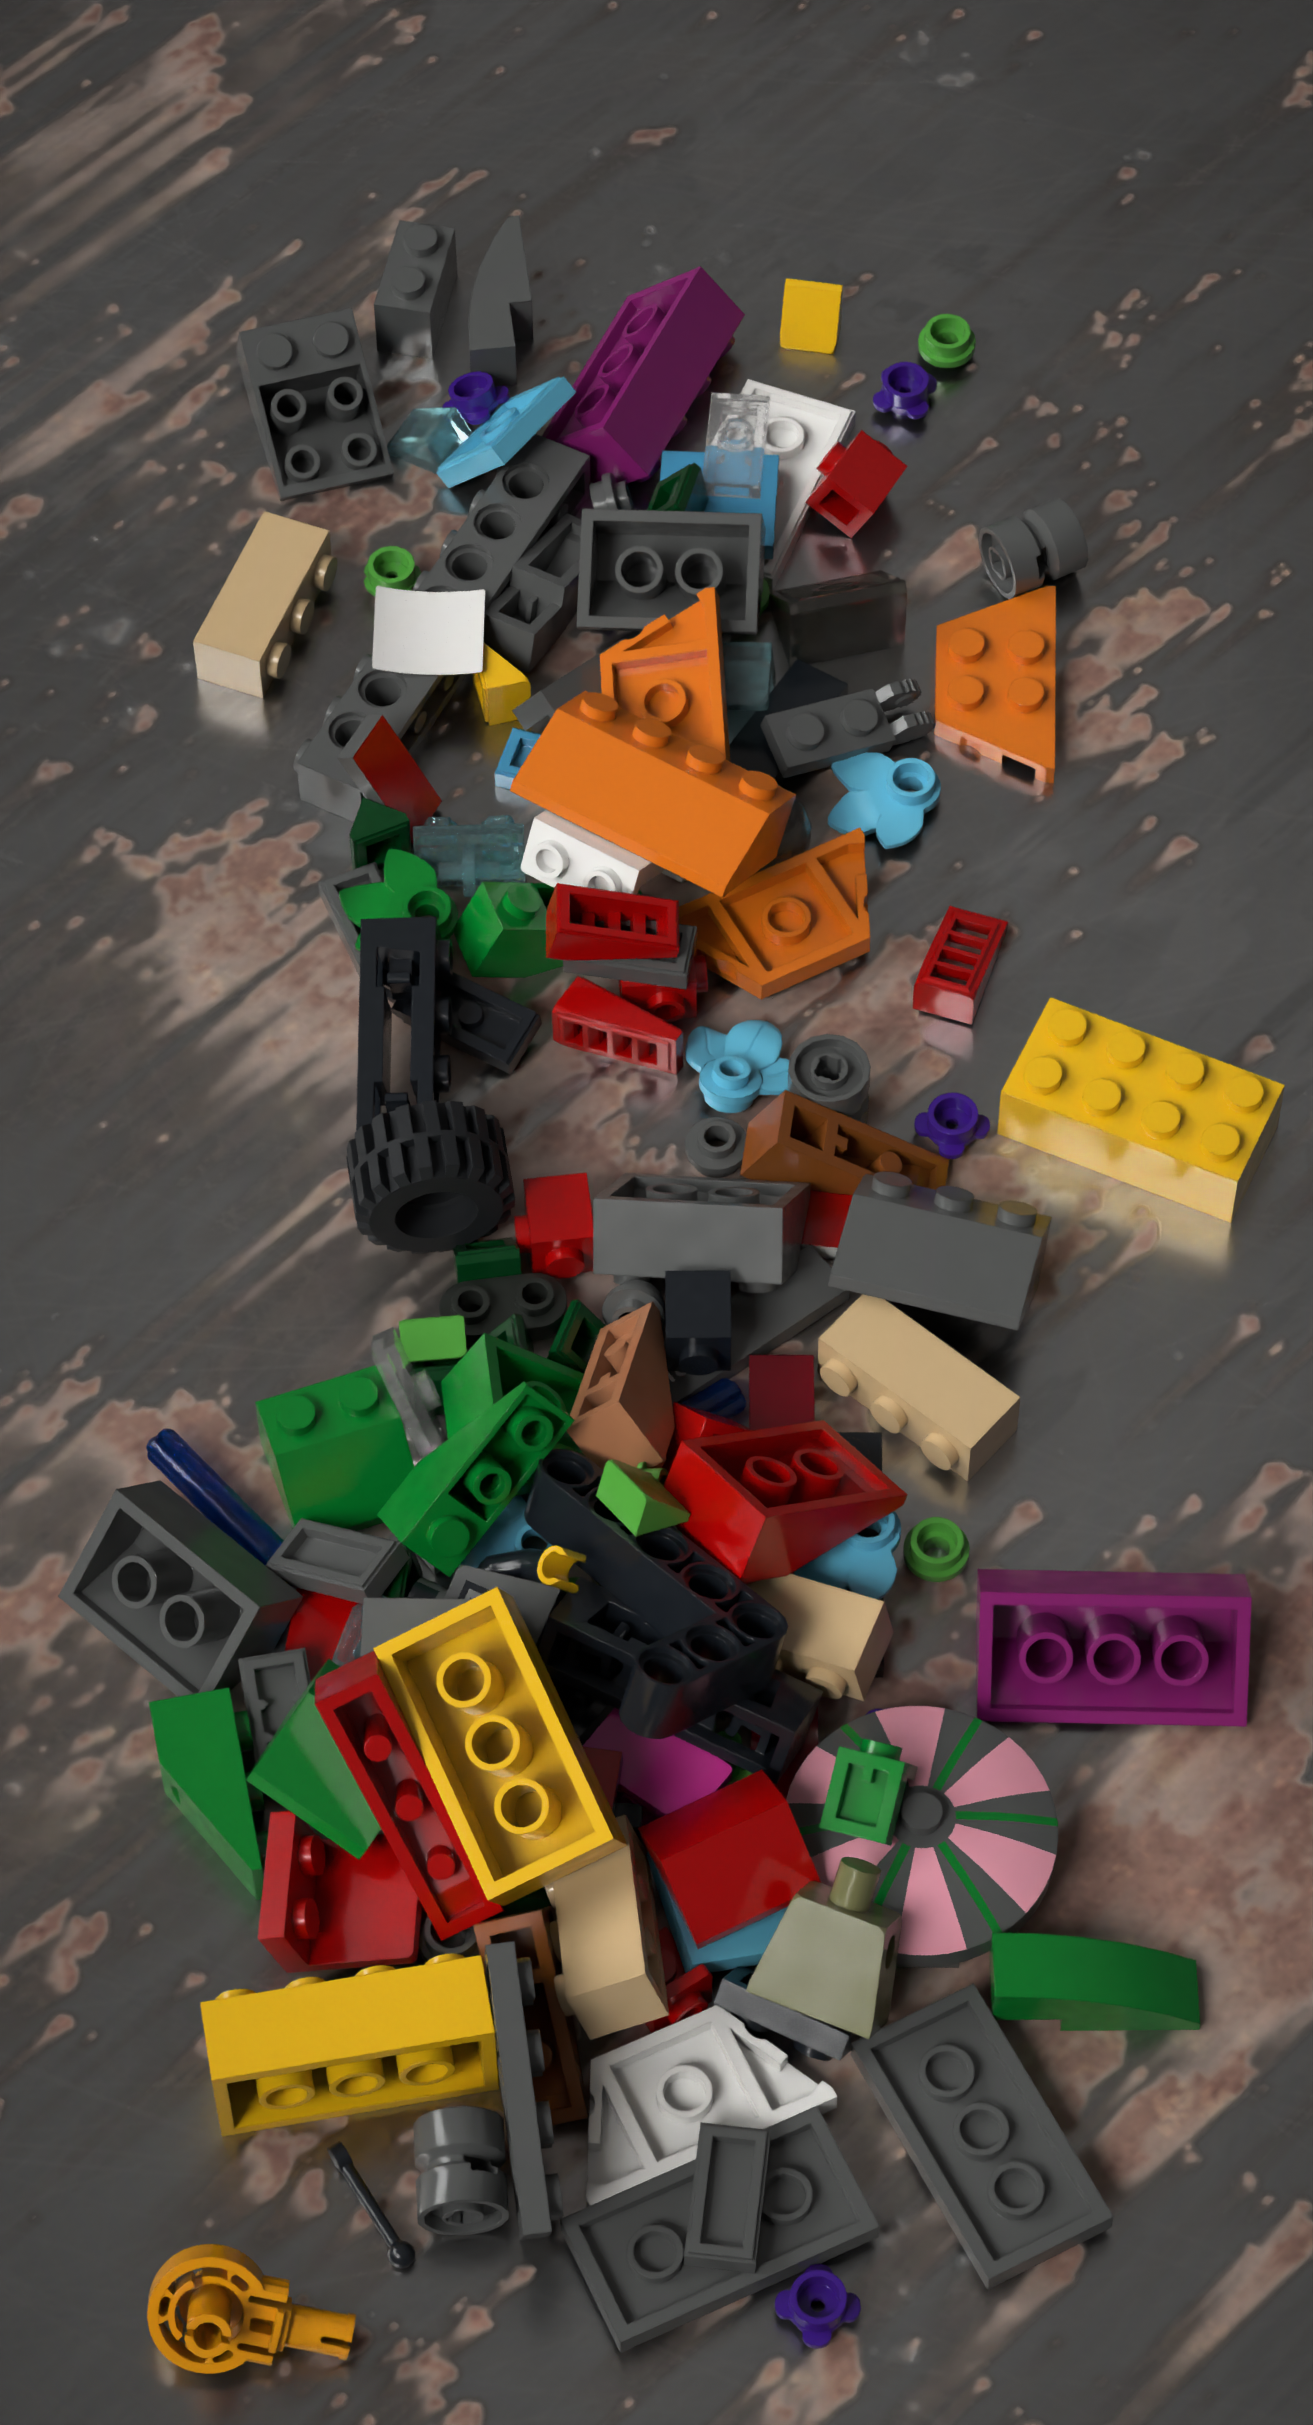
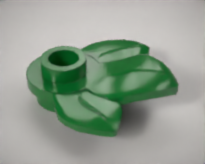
(406, 892)

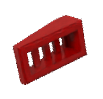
(590, 942)
(951, 998)
(612, 1027)

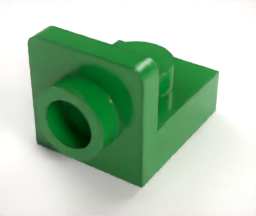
(867, 1791)

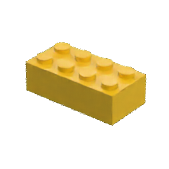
(1140, 1109)
(500, 1747)
(350, 2044)

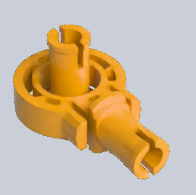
(234, 2313)

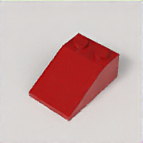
(777, 1496)

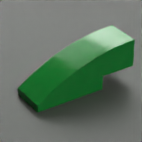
(1091, 1983)

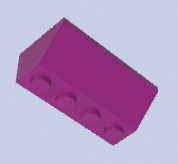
(647, 375)
(1112, 1647)

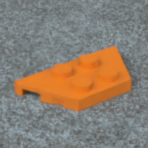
(675, 673)
(1000, 681)
(787, 919)

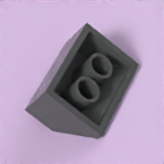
(657, 562)
(700, 1224)
(941, 1250)
(177, 1591)

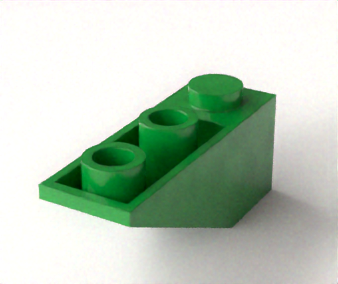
(506, 930)
(473, 1477)
(205, 1777)

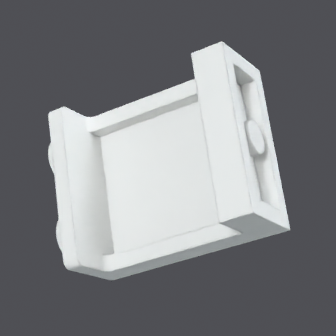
(574, 856)

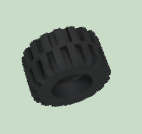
(430, 1177)

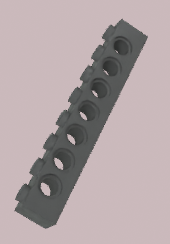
(501, 526)

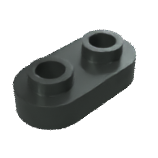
(502, 1298)

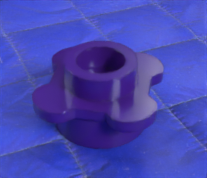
(905, 390)
(476, 396)
(952, 1109)
(821, 2285)

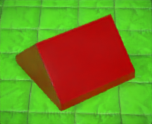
(730, 1857)

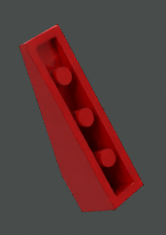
(401, 1793)

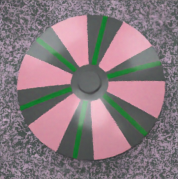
(968, 1838)

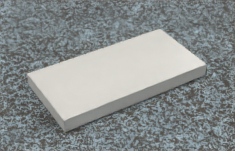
(801, 434)

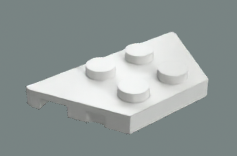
(662, 2087)

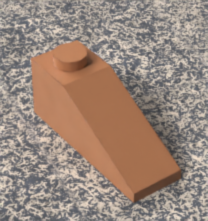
(626, 1394)

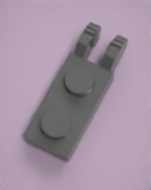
(843, 728)

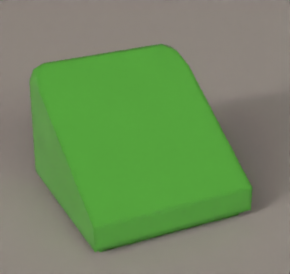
(433, 1338)
(638, 1499)

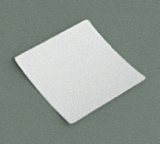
(428, 631)

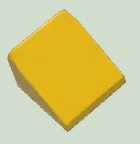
(811, 316)
(500, 688)

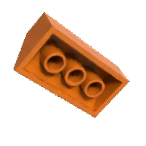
(655, 793)

